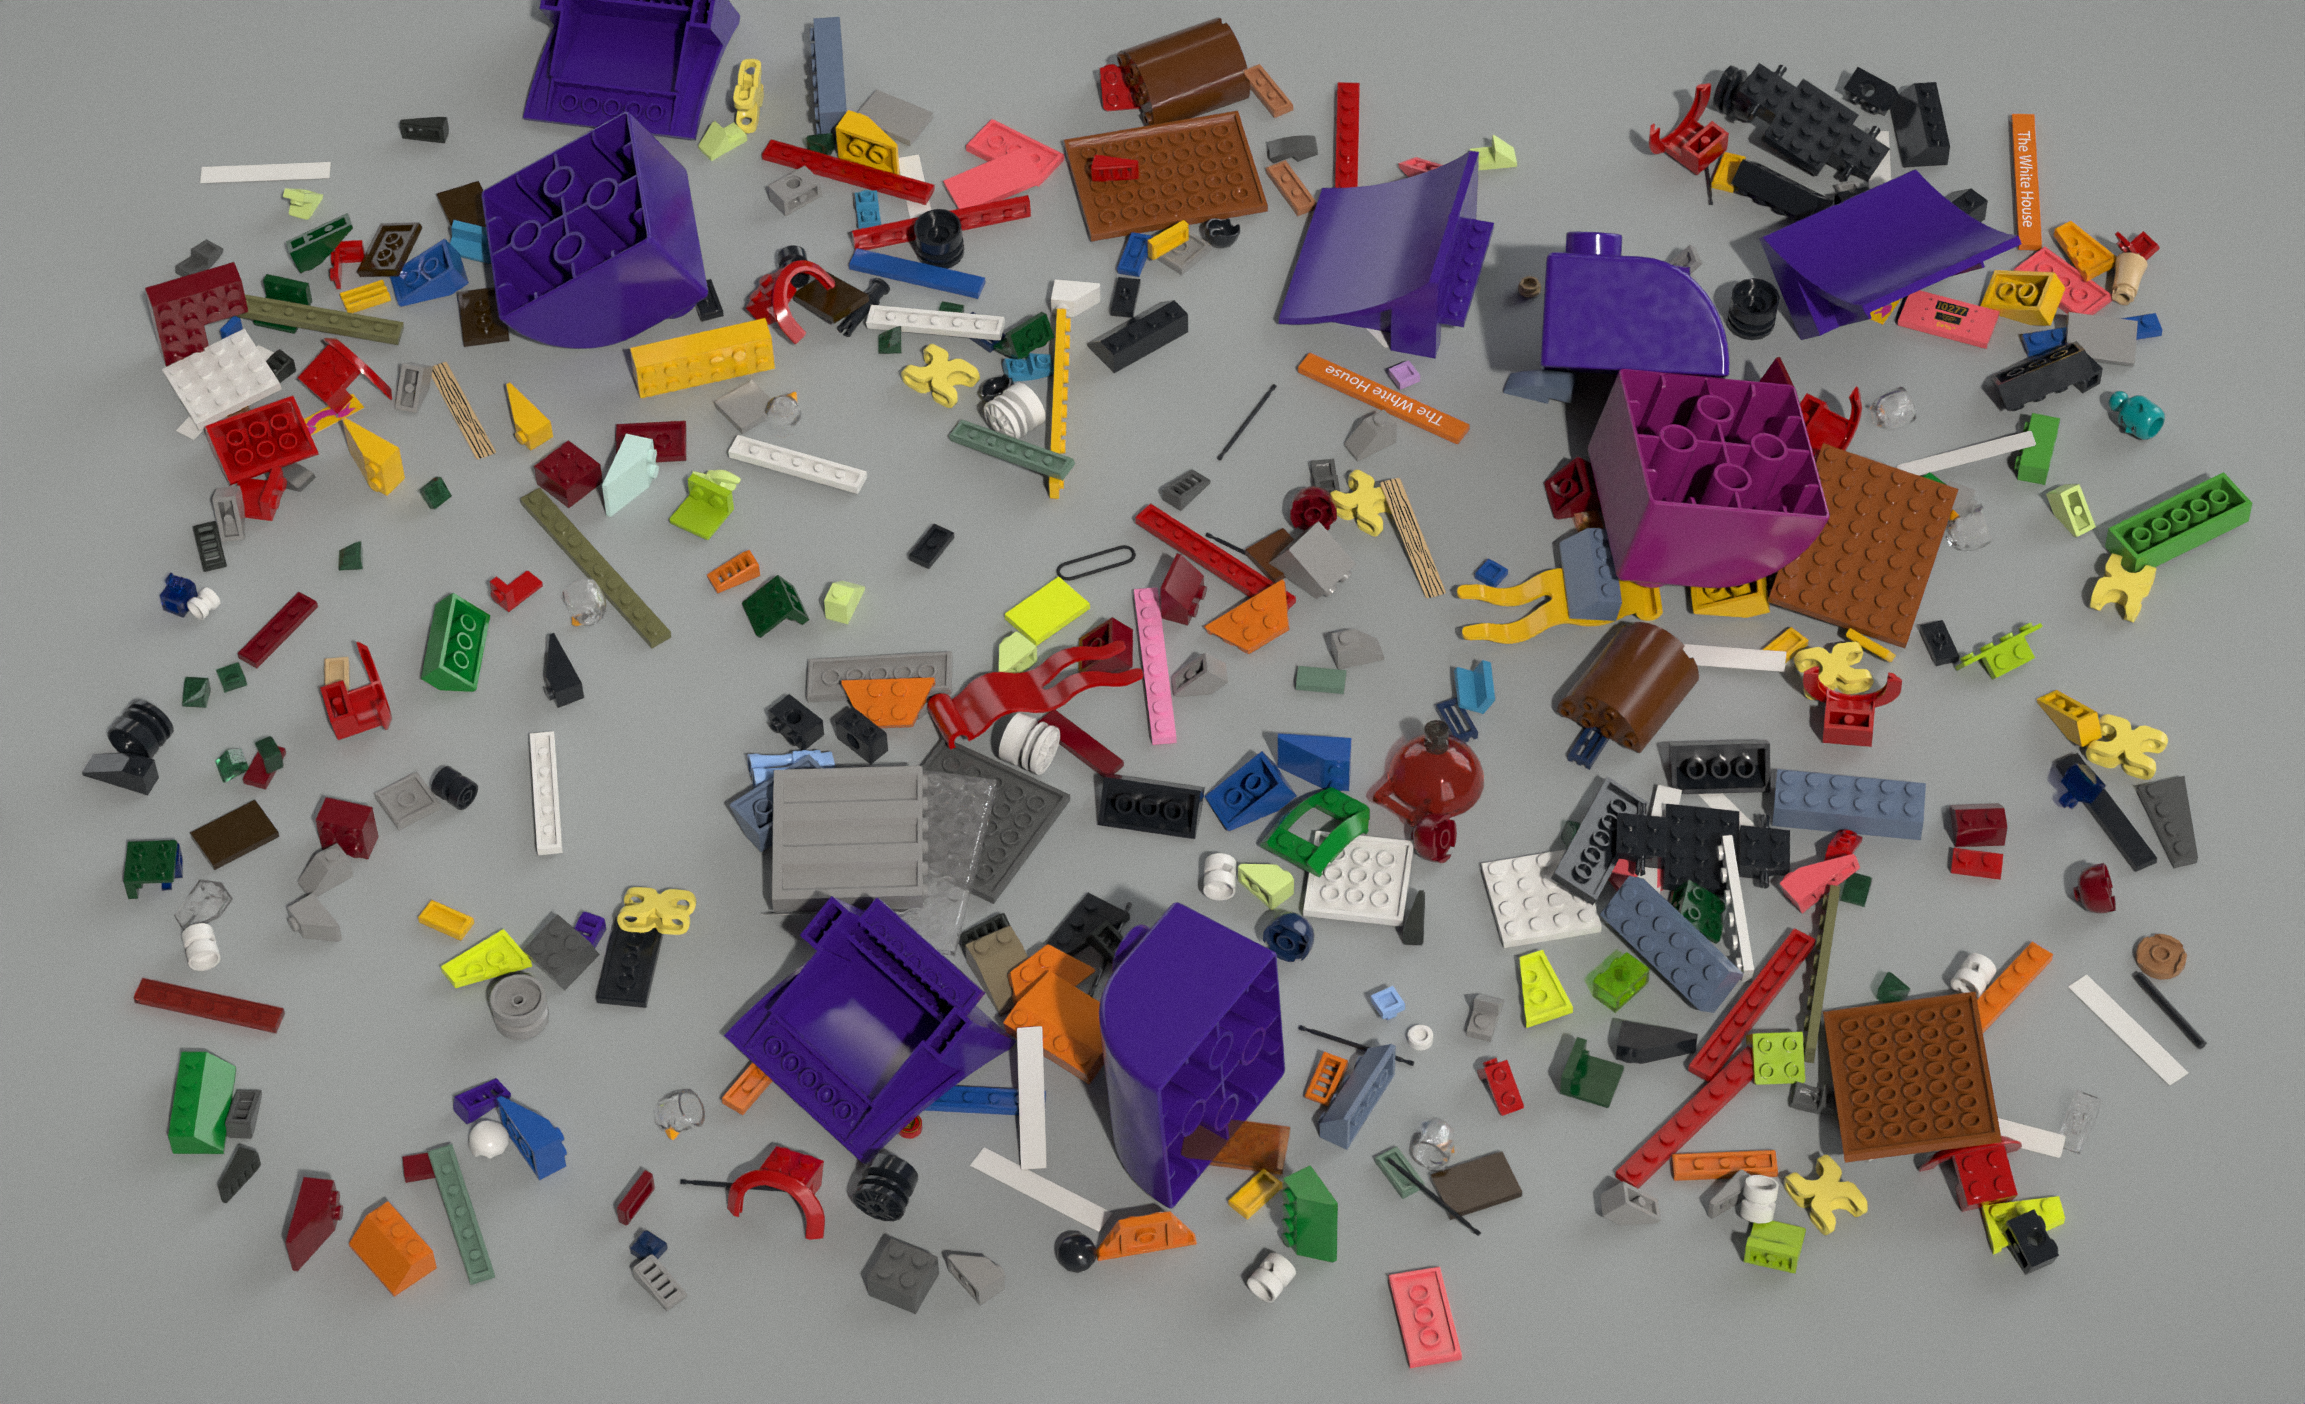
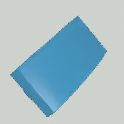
(867, 209)
(1032, 368)

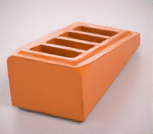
(738, 562)
(1327, 1060)

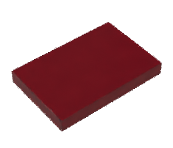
(668, 438)

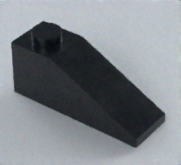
(562, 680)
(124, 770)
(1650, 1043)

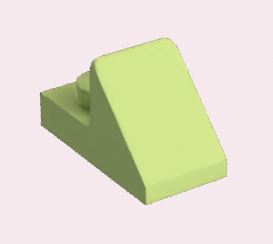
(721, 140)
(1498, 156)
(302, 202)

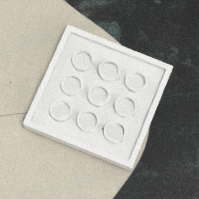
(221, 379)
(1363, 882)
(1532, 905)

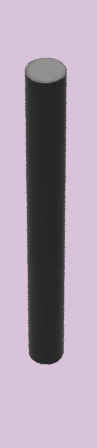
(2170, 1010)

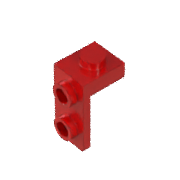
(2141, 245)
(345, 252)
(516, 592)
(1843, 844)
(1501, 1085)

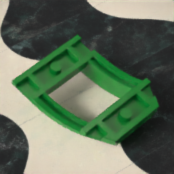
(1306, 855)

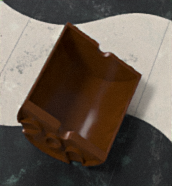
(1186, 72)
(1632, 685)

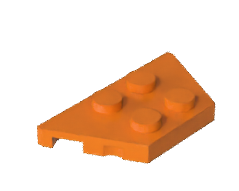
(1255, 620)
(889, 701)
(1047, 959)
(1145, 1235)

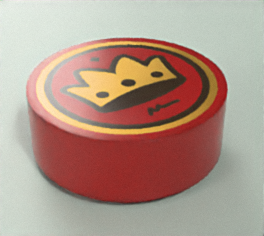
(913, 1129)

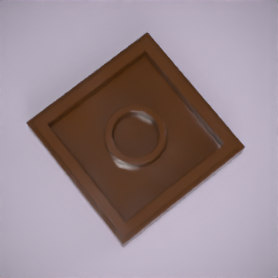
(1266, 551)

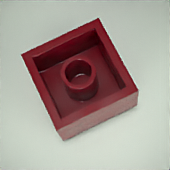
(568, 474)
(349, 826)

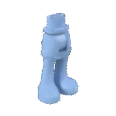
(758, 763)

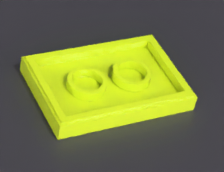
(1047, 611)

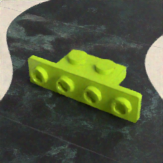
(2007, 655)

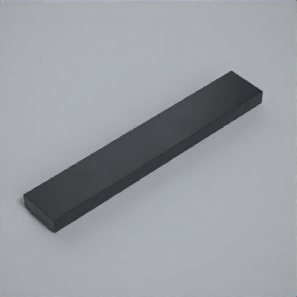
(2115, 823)

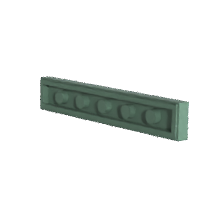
(1012, 449)
(461, 1214)

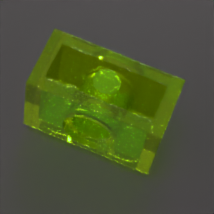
(1620, 982)

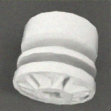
(1015, 411)
(1029, 743)

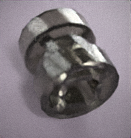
(1436, 737)

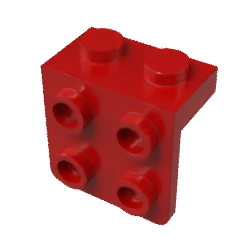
(1115, 91)
(263, 496)

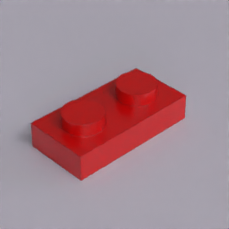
(1977, 863)

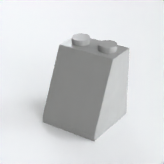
(1314, 562)

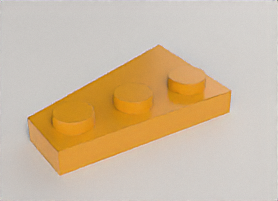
(2084, 251)

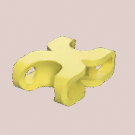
(748, 95)
(940, 375)
(1363, 503)
(2123, 587)
(1835, 667)
(2127, 747)
(656, 910)
(1825, 1194)

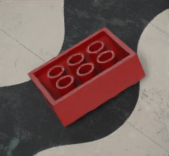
(260, 440)

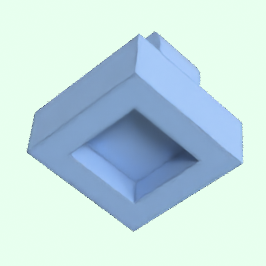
(1388, 1003)

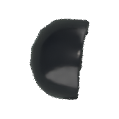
(1221, 232)
(995, 387)
(1076, 1252)

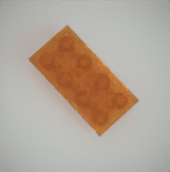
(1248, 1147)

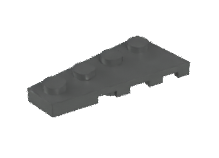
(2171, 818)

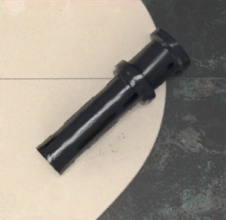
(875, 293)

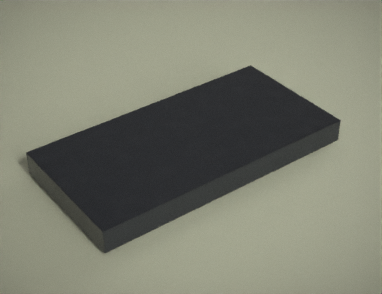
(629, 967)

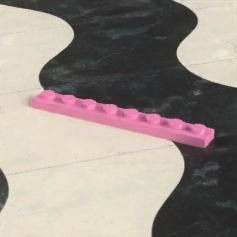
(1155, 666)

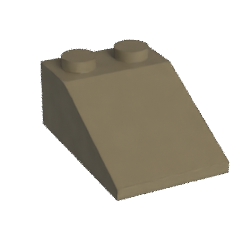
(991, 962)

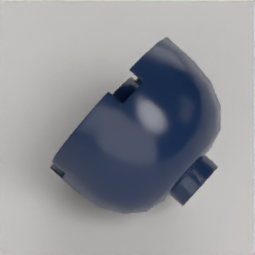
(1289, 936)

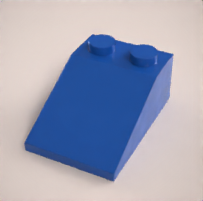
(430, 275)
(1317, 759)
(1250, 793)
(534, 1138)

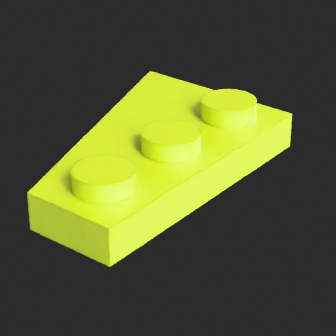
(486, 960)
(1541, 990)
(1998, 1214)

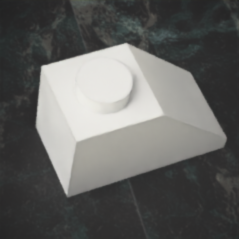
(1074, 296)

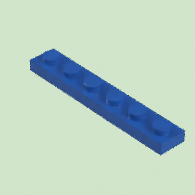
(2049, 340)

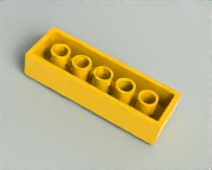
(702, 358)

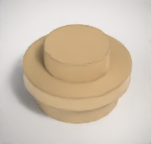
(1529, 287)

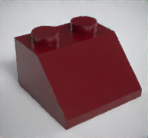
(1572, 490)
(1181, 591)
(1102, 635)
(1978, 825)

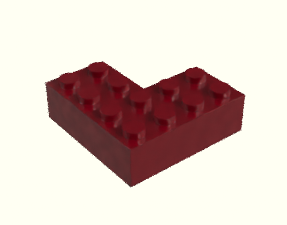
(190, 302)

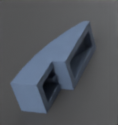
(1542, 385)

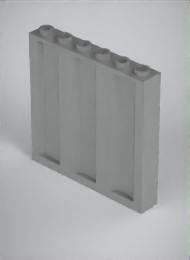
(849, 837)

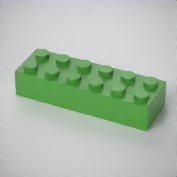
(2179, 524)

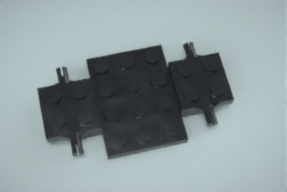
(1811, 125)
(1687, 844)

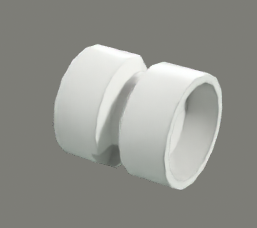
(1219, 876)
(200, 947)
(1973, 975)
(1759, 1199)
(1271, 1277)

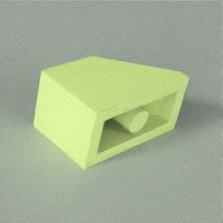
(2071, 508)
(842, 601)
(1016, 654)
(1267, 883)

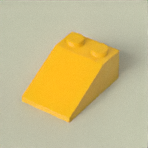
(866, 143)
(2024, 296)
(375, 457)
(1735, 601)

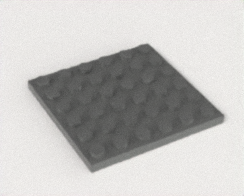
(1018, 818)

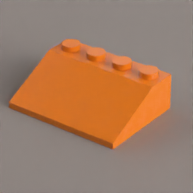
(1067, 1022)

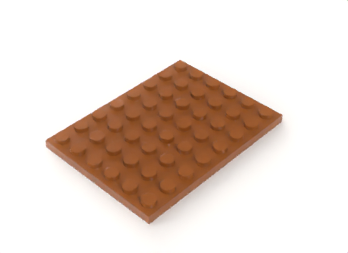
(1186, 173)
(1873, 551)
(1911, 1077)

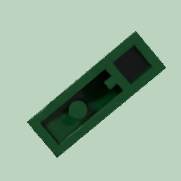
(318, 243)

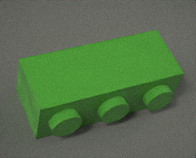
(2036, 460)

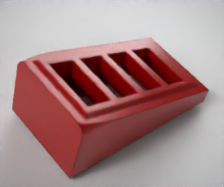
(1109, 169)

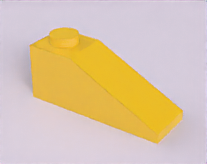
(530, 424)
(2073, 718)

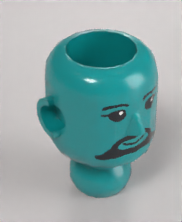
(2137, 414)

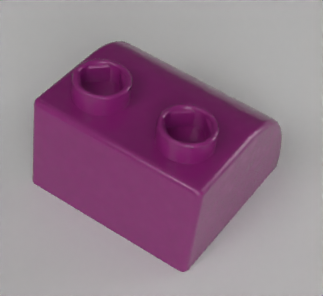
(1704, 479)

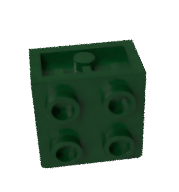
(285, 290)
(1026, 337)
(774, 604)
(149, 863)
(1701, 909)
(1590, 1077)

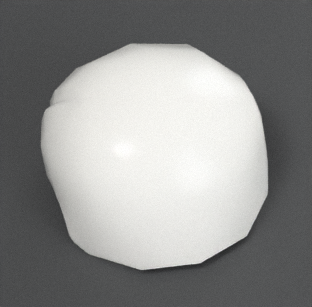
(488, 1139)

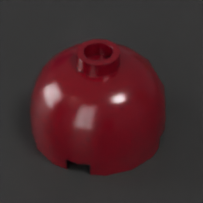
(1311, 506)
(1434, 837)
(2095, 889)

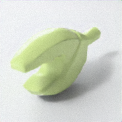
(721, 477)

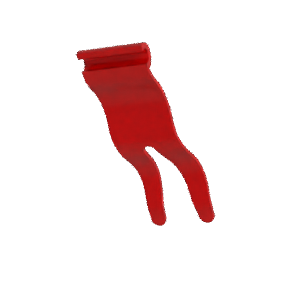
(1005, 692)

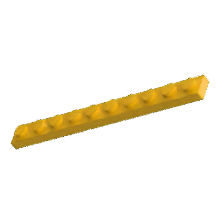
(1060, 394)

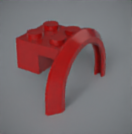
(1692, 142)
(776, 292)
(334, 371)
(1827, 426)
(360, 708)
(1847, 716)
(790, 1172)
(1981, 1172)

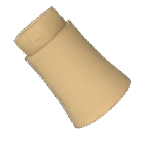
(2128, 275)

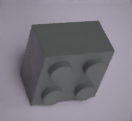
(561, 952)
(903, 1276)

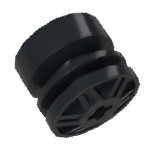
(1726, 92)
(939, 238)
(1753, 309)
(141, 730)
(885, 1187)

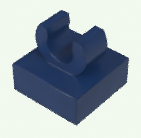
(648, 1244)

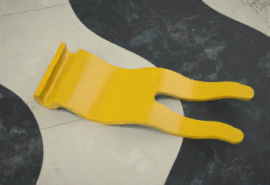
(1635, 599)

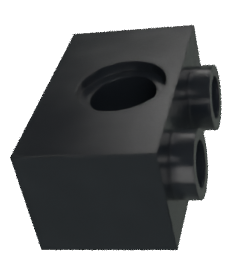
(1861, 83)
(795, 722)
(861, 735)
(2030, 1256)

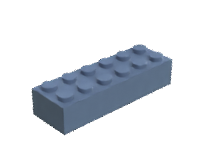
(830, 74)
(1849, 803)
(1671, 944)

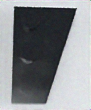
(1082, 921)

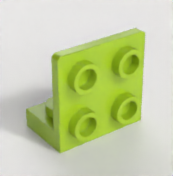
(703, 508)
(1777, 1057)
(1775, 1246)

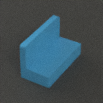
(470, 241)
(1475, 687)

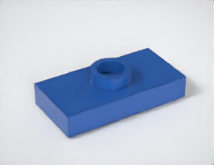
(1134, 255)

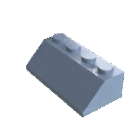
(1590, 576)
(755, 808)
(1358, 1096)

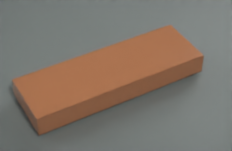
(1268, 91)
(1291, 188)

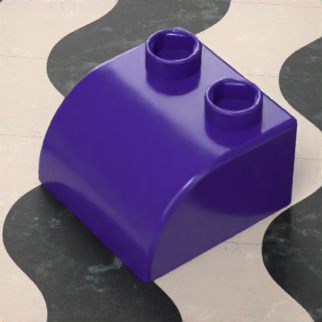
(595, 240)
(1626, 313)
(1186, 1042)

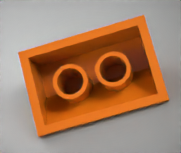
(392, 1249)

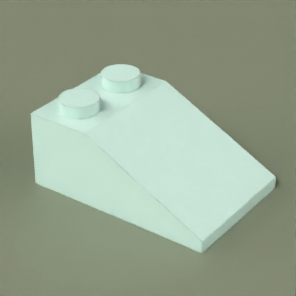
(629, 473)

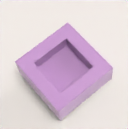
(1404, 375)

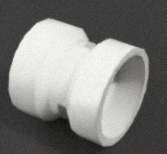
(203, 603)

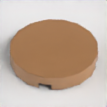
(2161, 956)

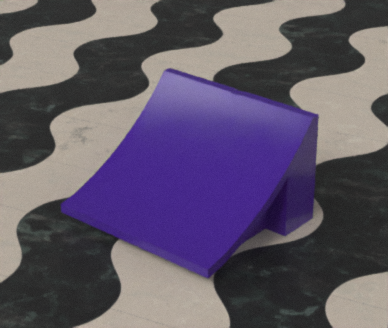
(630, 59)
(1875, 252)
(1394, 257)
(869, 1026)

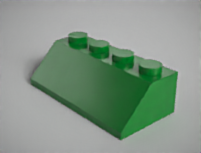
(455, 645)
(201, 1104)
(1309, 1216)

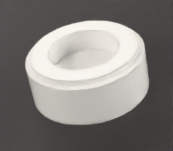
(1420, 1037)

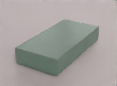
(1321, 679)
(1400, 1183)

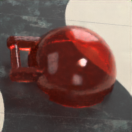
(1431, 782)

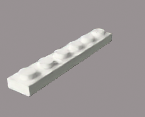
(936, 322)
(797, 464)
(546, 793)
(1736, 917)

